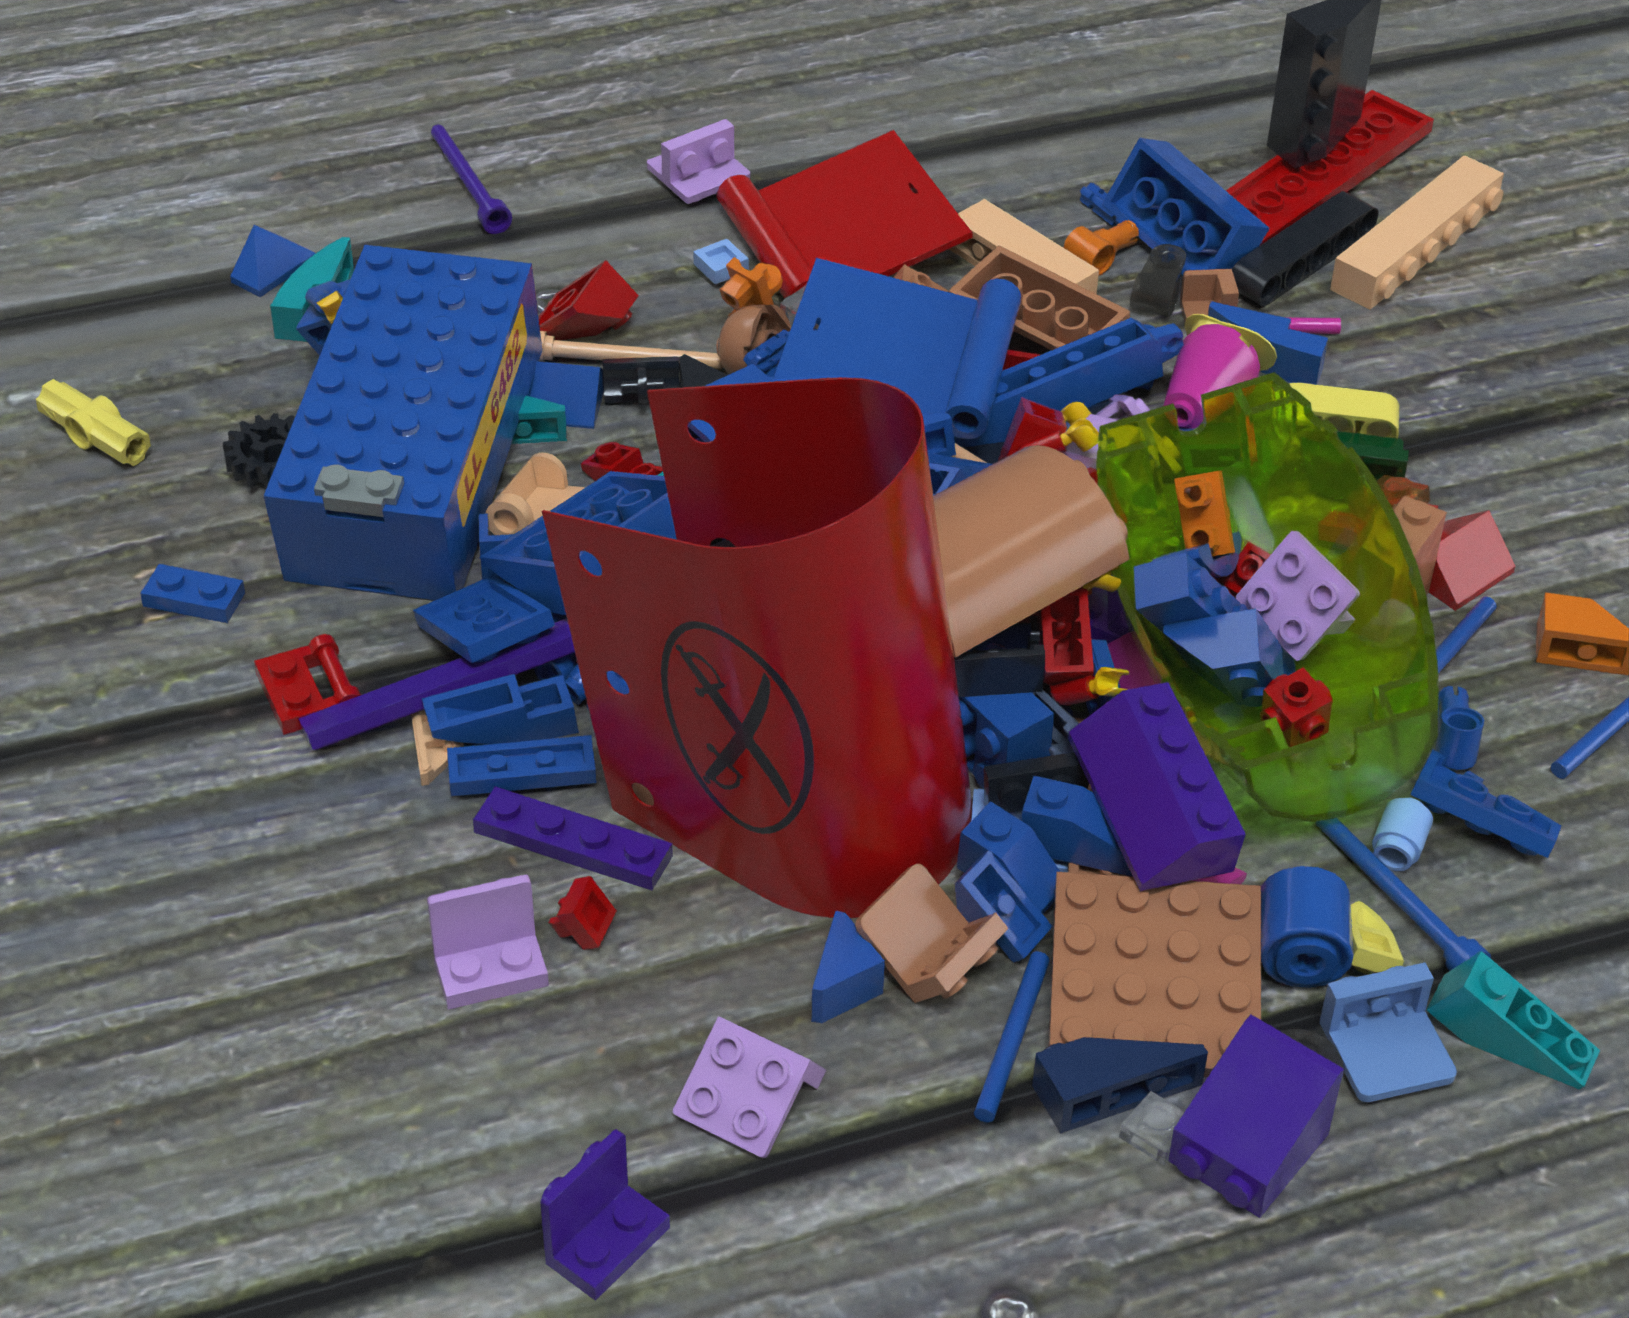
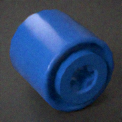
(1306, 927)

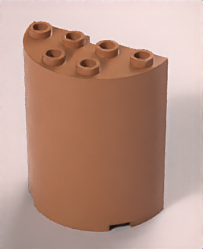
(1022, 540)

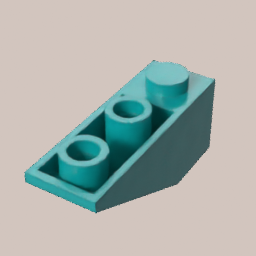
(1507, 1020)

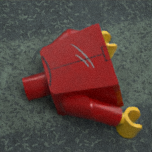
(1046, 427)
(1068, 647)

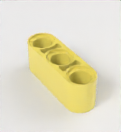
(1353, 409)

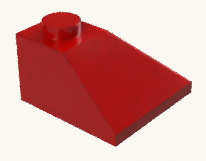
(589, 305)

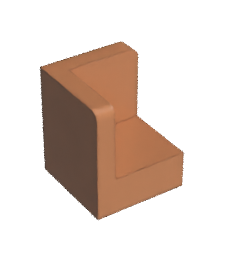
(1204, 286)

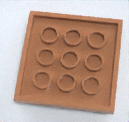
(1154, 961)

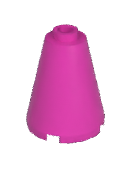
(1207, 362)

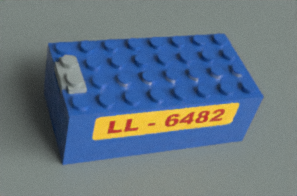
(405, 423)

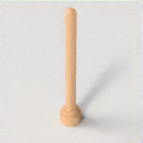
(595, 351)

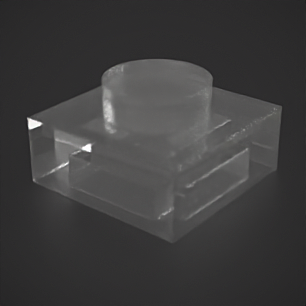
(1151, 1127)

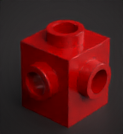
(1299, 706)

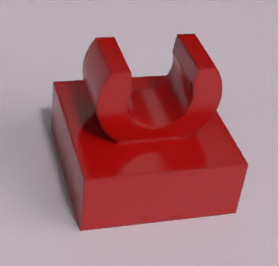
(584, 914)

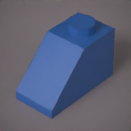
(1015, 848)

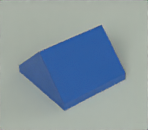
(570, 385)

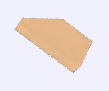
(430, 751)

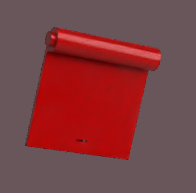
(846, 212)

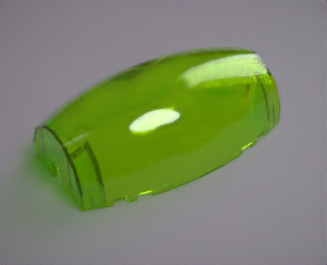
(1281, 477)

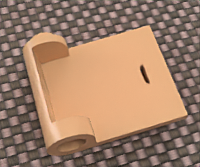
(535, 488)

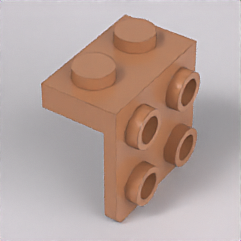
(926, 937)

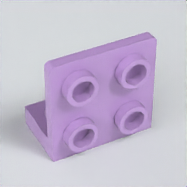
(486, 941)
(744, 1087)

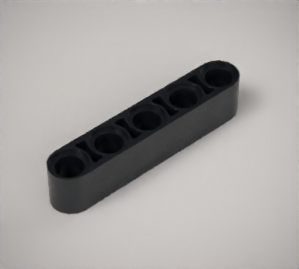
(1303, 248)

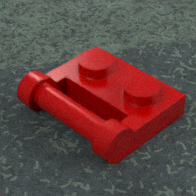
(291, 686)

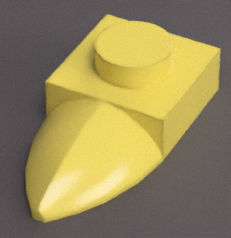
(1372, 941)

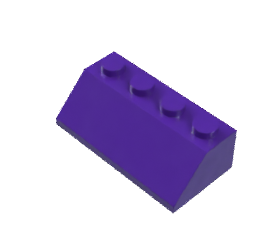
(1157, 788)

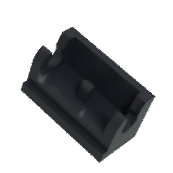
(1001, 670)

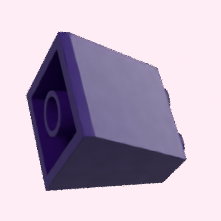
(1257, 1117)

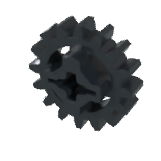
(256, 448)

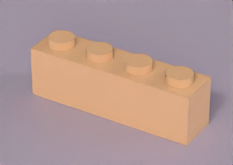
(996, 227)

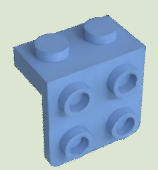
(1386, 1033)

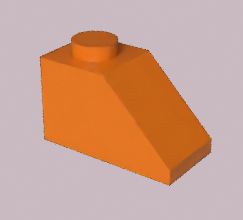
(1581, 635)

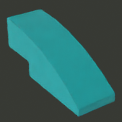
(289, 305)

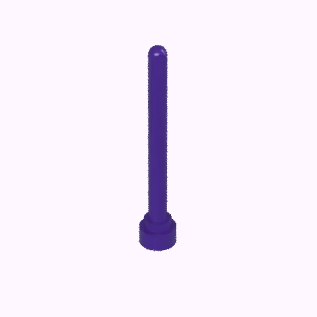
(492, 212)

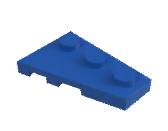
(1470, 800)

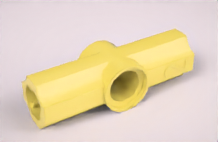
(93, 422)

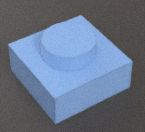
(713, 260)

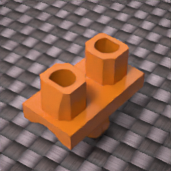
(750, 287)
(1205, 512)

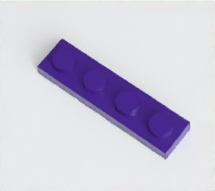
(573, 838)

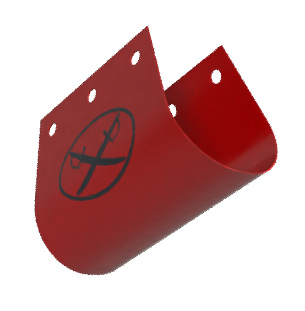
(790, 685)

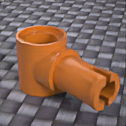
(1101, 246)

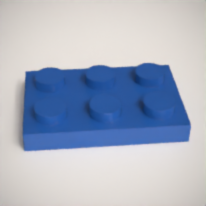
(484, 619)

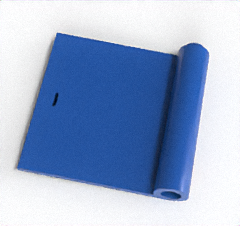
(907, 335)

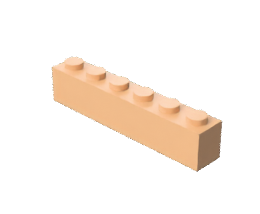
(1417, 232)

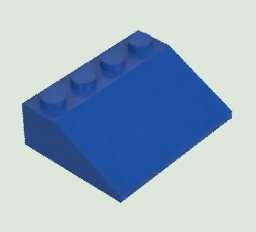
(614, 499)

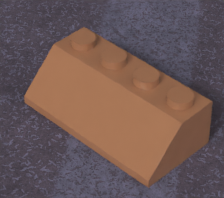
(1051, 306)

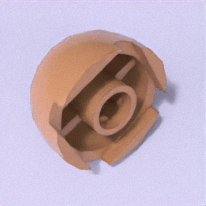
(746, 331)

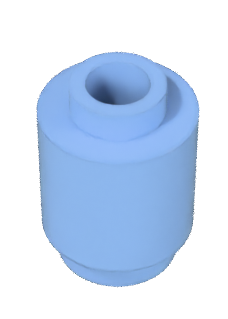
(1402, 833)

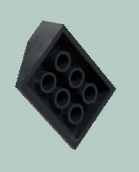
(1321, 77)

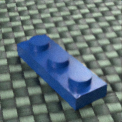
(521, 765)

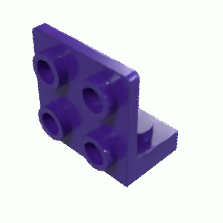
(596, 1221)

